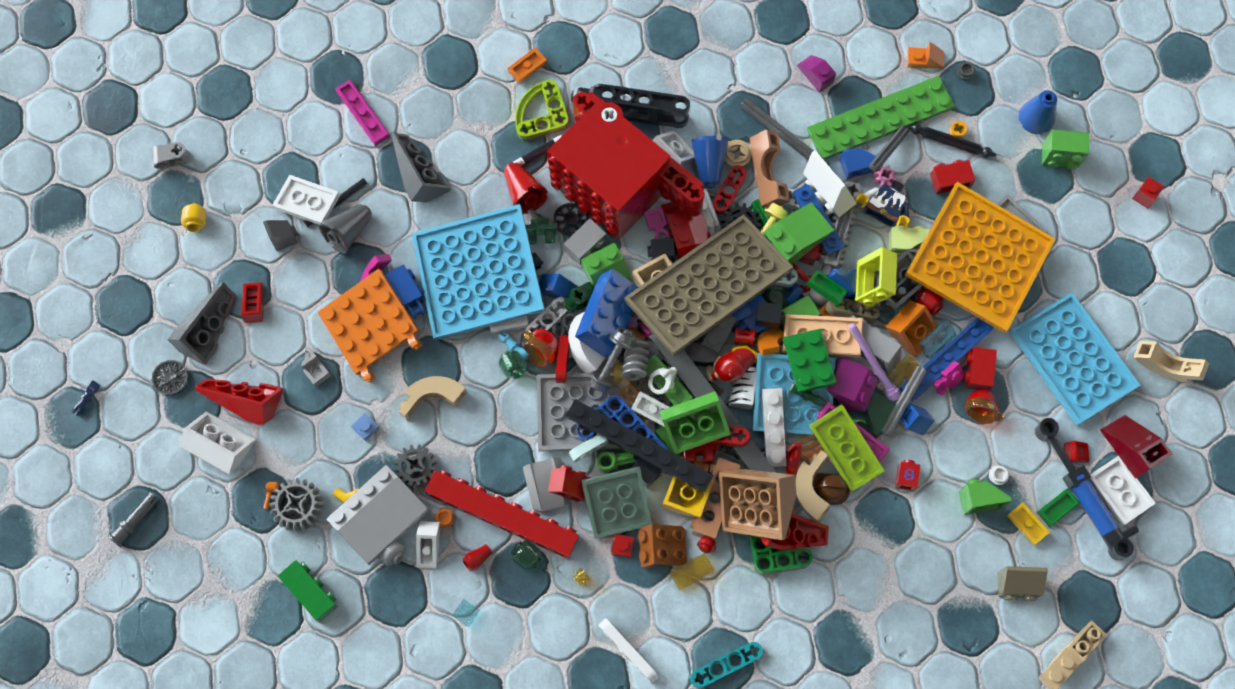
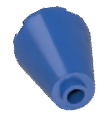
(1039, 113)
(709, 158)

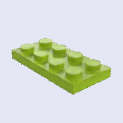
(846, 448)

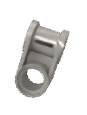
(169, 155)

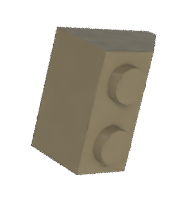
(1022, 582)

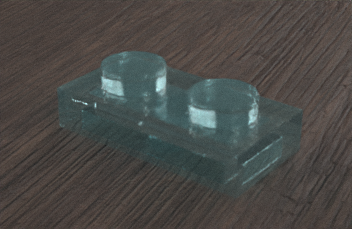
(937, 339)

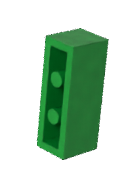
(308, 590)

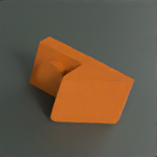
(925, 57)

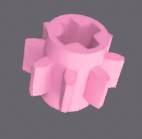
(885, 172)

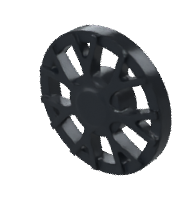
(570, 218)

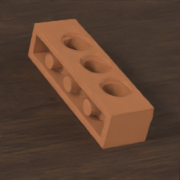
(699, 525)

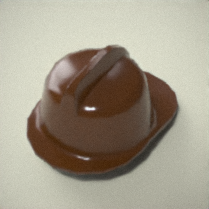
(831, 488)

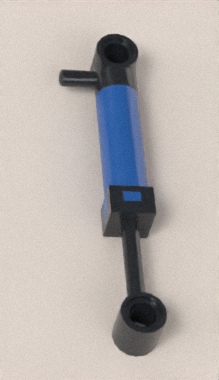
(1079, 482)

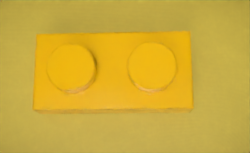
(1028, 524)

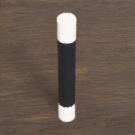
(538, 151)

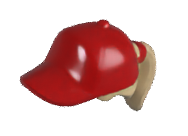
(731, 365)

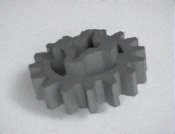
(412, 472)

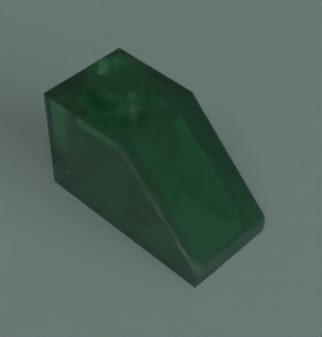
(878, 413)

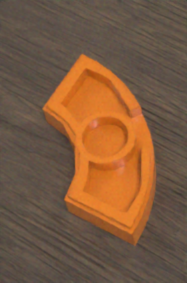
(769, 341)

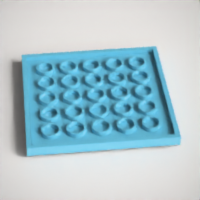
(477, 272)

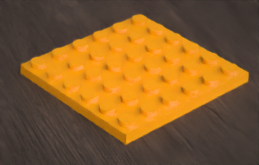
(980, 257)

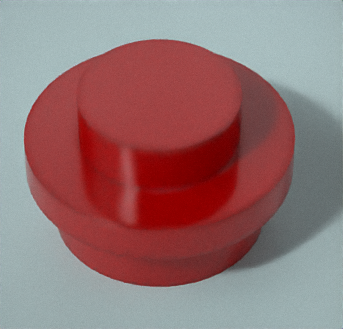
(706, 545)

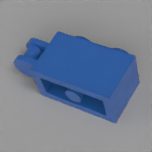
(407, 290)

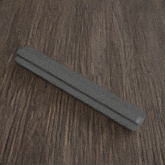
(888, 149)

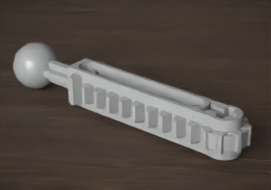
(843, 227)

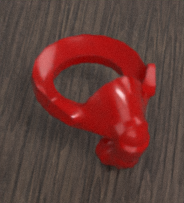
(803, 276)

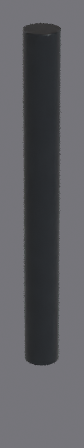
(345, 195)

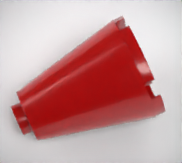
(524, 188)

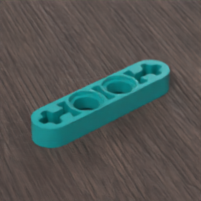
(728, 668)

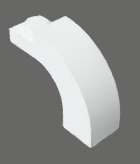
(583, 355)

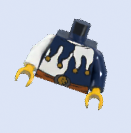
(886, 205)

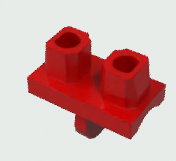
(706, 450)

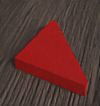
(792, 458)

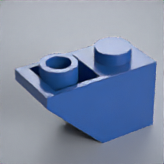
(846, 279)

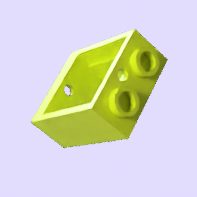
(866, 268)

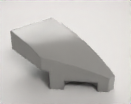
(314, 368)

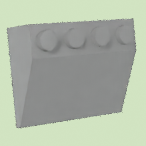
(377, 514)

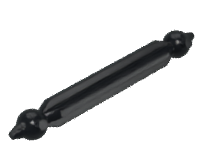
(951, 140)

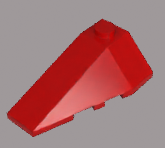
(248, 402)
(800, 534)

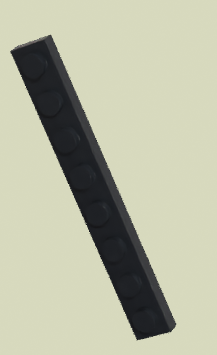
(639, 446)

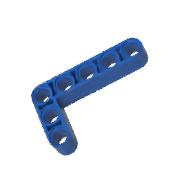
(618, 415)

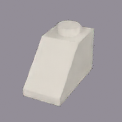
(427, 544)

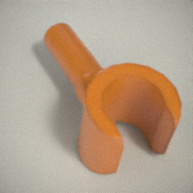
(270, 487)

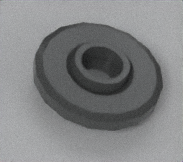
(170, 377)

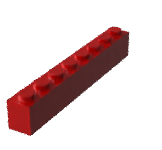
(502, 514)

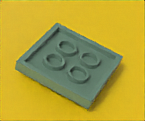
(616, 502)

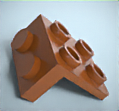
(662, 545)

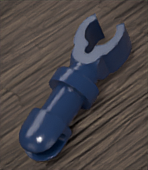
(85, 398)

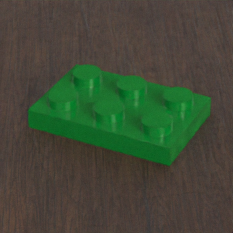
(809, 361)

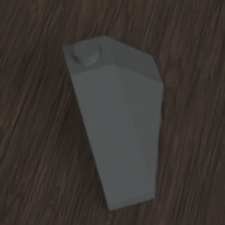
(417, 173)
(202, 327)

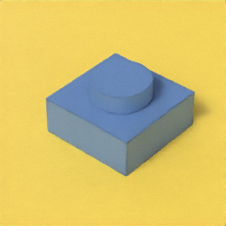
(365, 426)

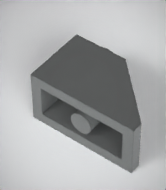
(281, 233)

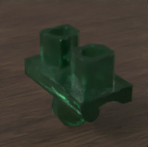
(541, 227)

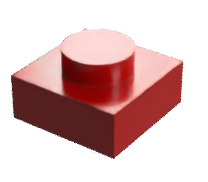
(622, 545)

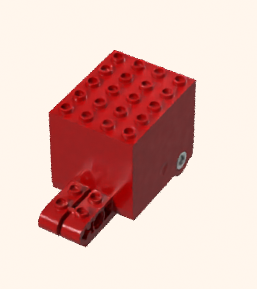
(616, 168)

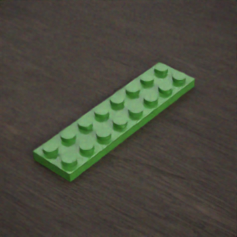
(880, 117)

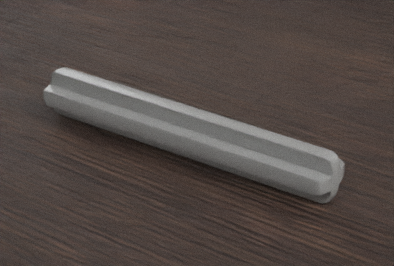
(903, 400)

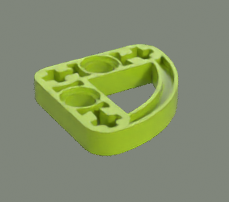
(551, 119)

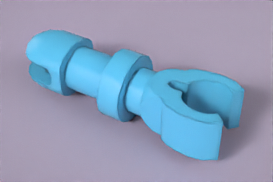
(513, 345)

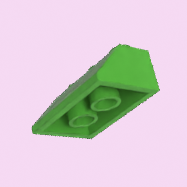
(695, 422)

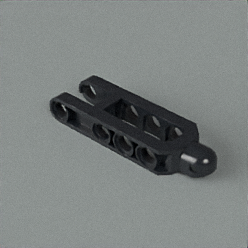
(660, 107)

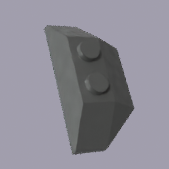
(904, 285)

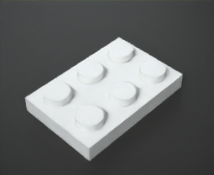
(306, 200)
(1121, 491)

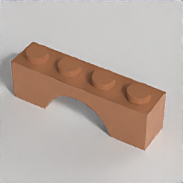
(764, 150)

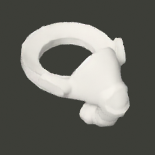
(668, 374)

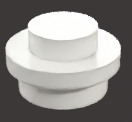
(998, 475)

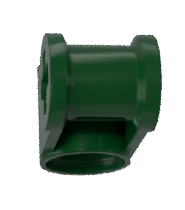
(579, 297)

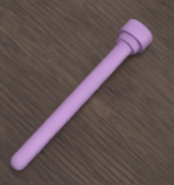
(891, 391)

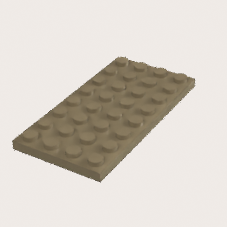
(708, 284)

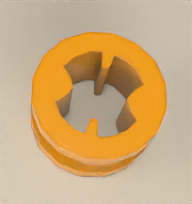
(959, 125)

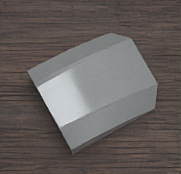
(538, 480)

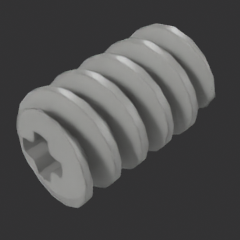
(636, 360)

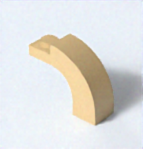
(1160, 361)
(429, 388)
(809, 501)

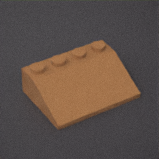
(756, 502)

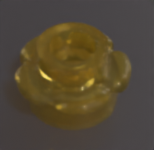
(581, 577)

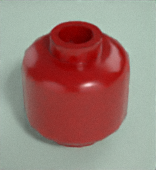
(931, 300)

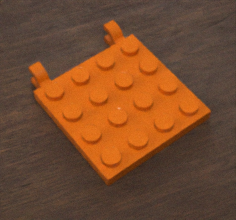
(369, 323)

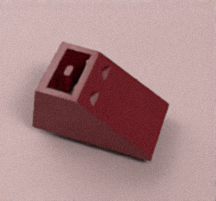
(1136, 445)

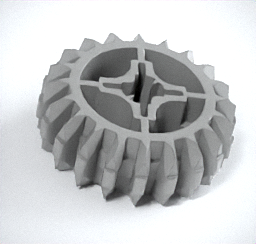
(290, 508)

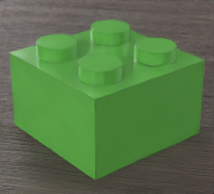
(1065, 149)

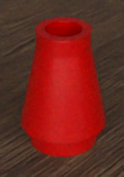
(475, 558)

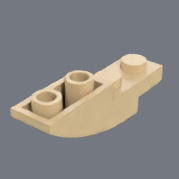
(1072, 656)

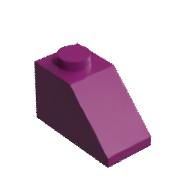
(817, 72)

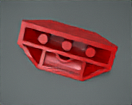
(684, 229)

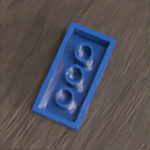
(606, 312)

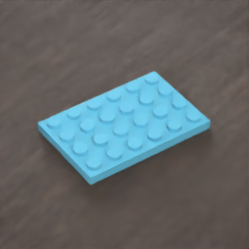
(1074, 359)

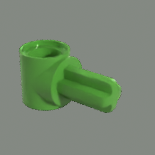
(616, 460)

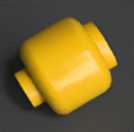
(193, 217)

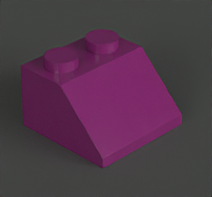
(853, 385)

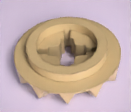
(744, 150)

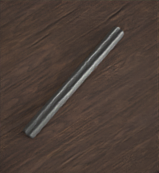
(775, 127)

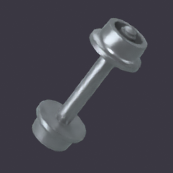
(623, 339)

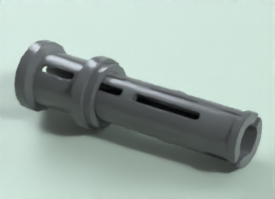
(127, 527)

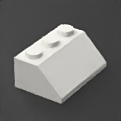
(828, 185)
(216, 442)

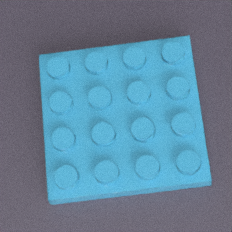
(775, 372)

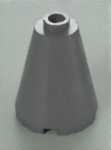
(345, 227)

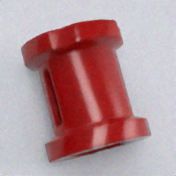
(745, 337)

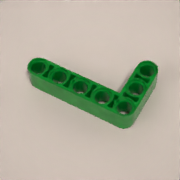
(772, 558)

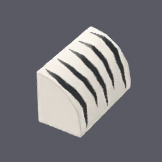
(743, 390)

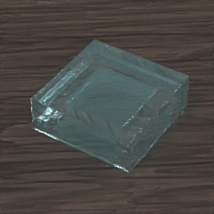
(466, 613)

